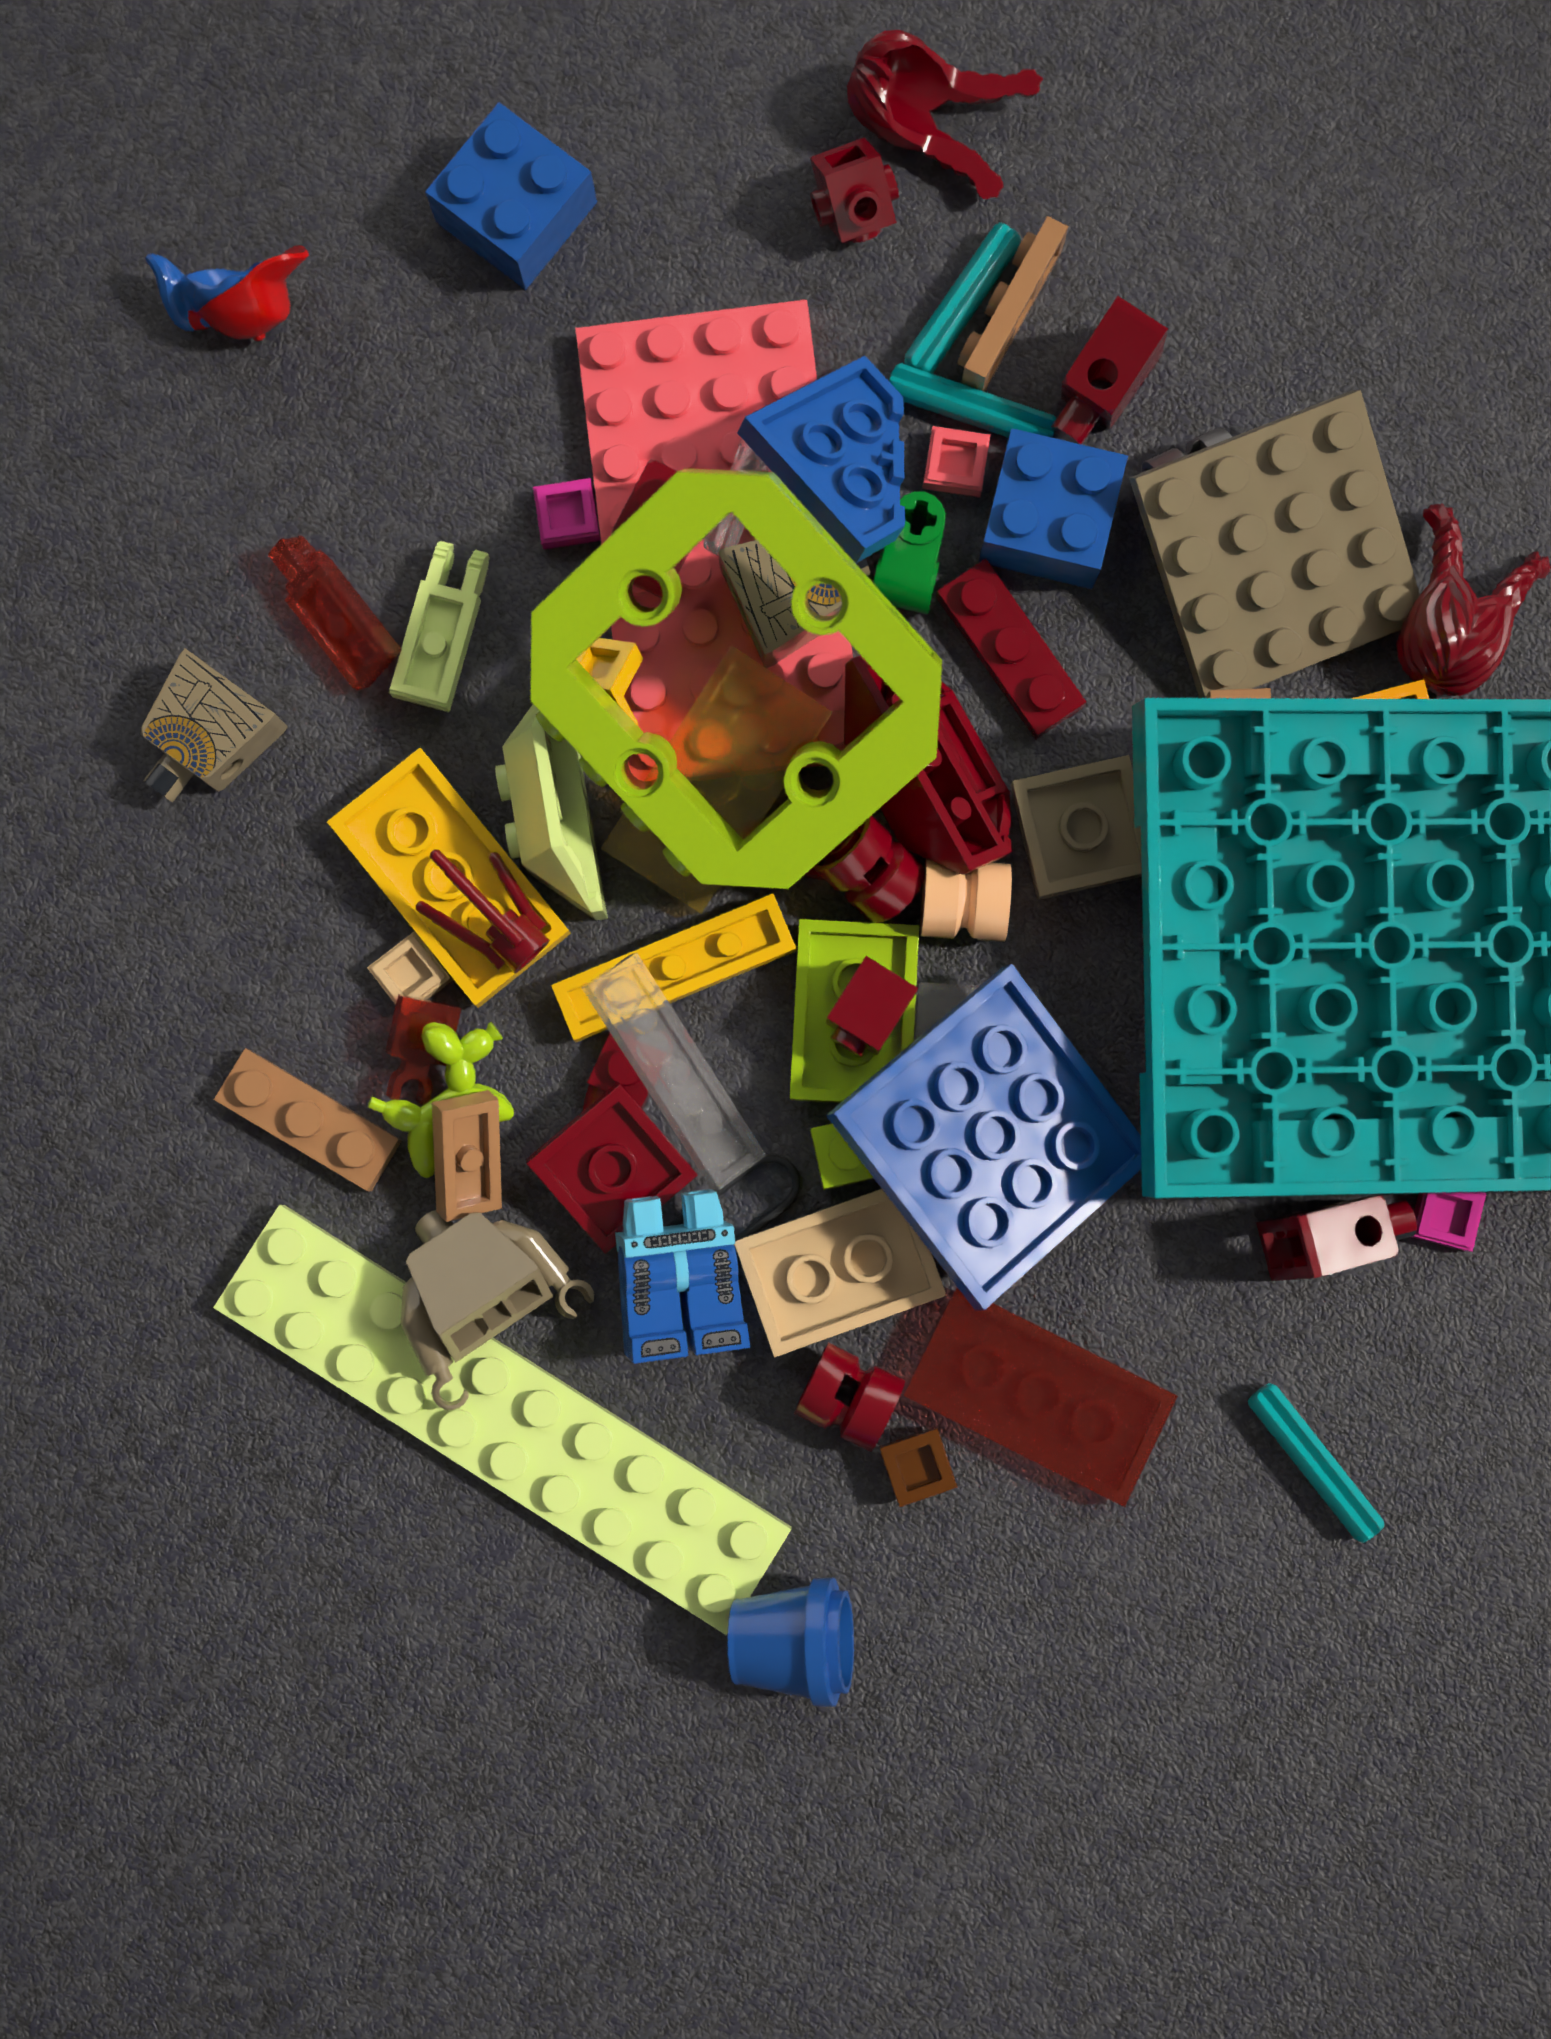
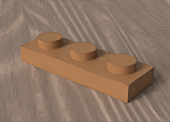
(1012, 303)
(308, 1120)

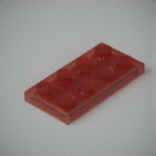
(1041, 1396)

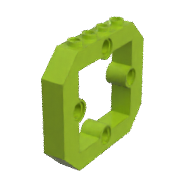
(586, 716)

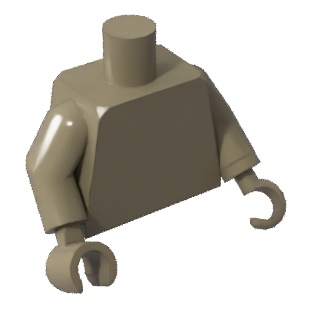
(473, 1285)

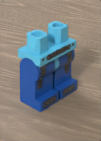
(673, 1259)

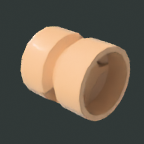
(966, 901)

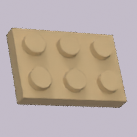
(836, 1271)

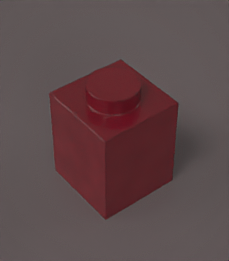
(869, 1008)

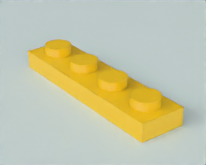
(689, 960)

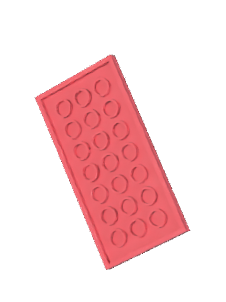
(678, 397)

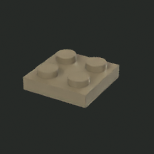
(1079, 826)

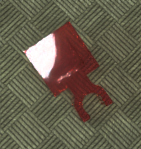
(406, 1042)

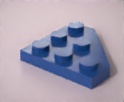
(839, 453)

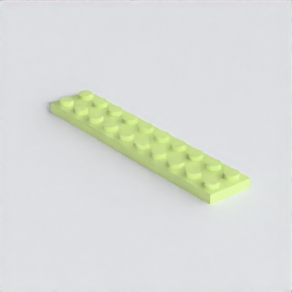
(515, 1430)

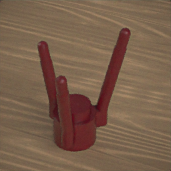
(513, 937)

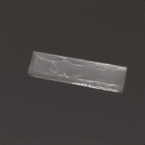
(674, 1071)

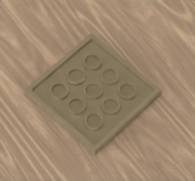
(1278, 546)

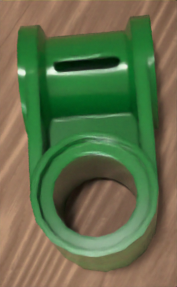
(910, 565)

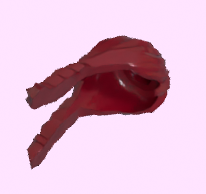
(903, 80)
(1450, 632)

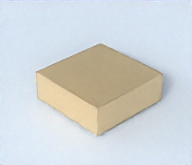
(410, 970)

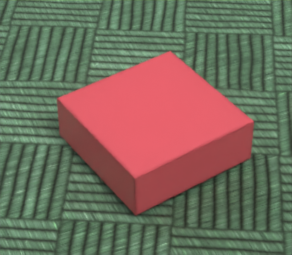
(956, 461)

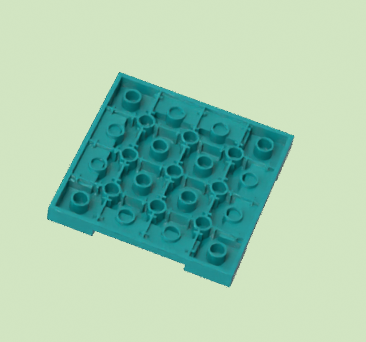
(1344, 945)

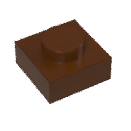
(918, 1466)

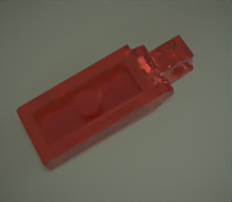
(334, 612)

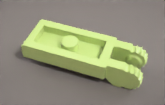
(439, 631)

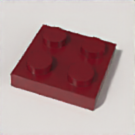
(609, 1157)

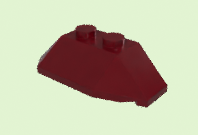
(958, 802)

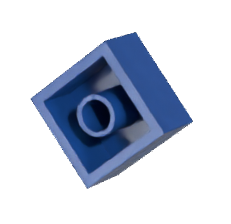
(512, 195)
(1053, 508)

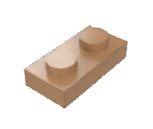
(467, 1155)

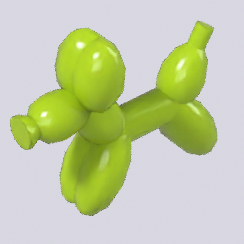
(460, 1078)

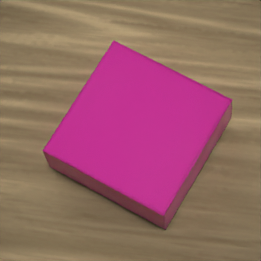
(566, 513)
(1449, 1218)

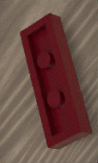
(1010, 648)

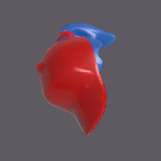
(229, 301)

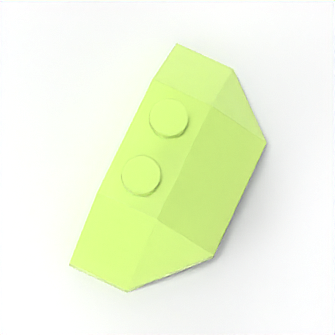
(551, 815)

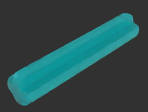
(963, 298)
(968, 403)
(1316, 1463)

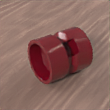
(873, 872)
(869, 1406)

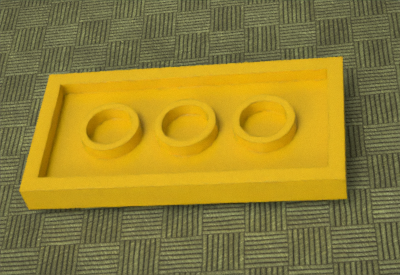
(392, 836)

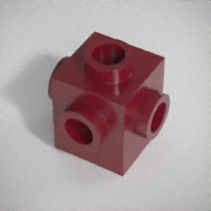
(853, 191)

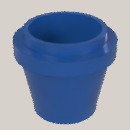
(794, 1642)

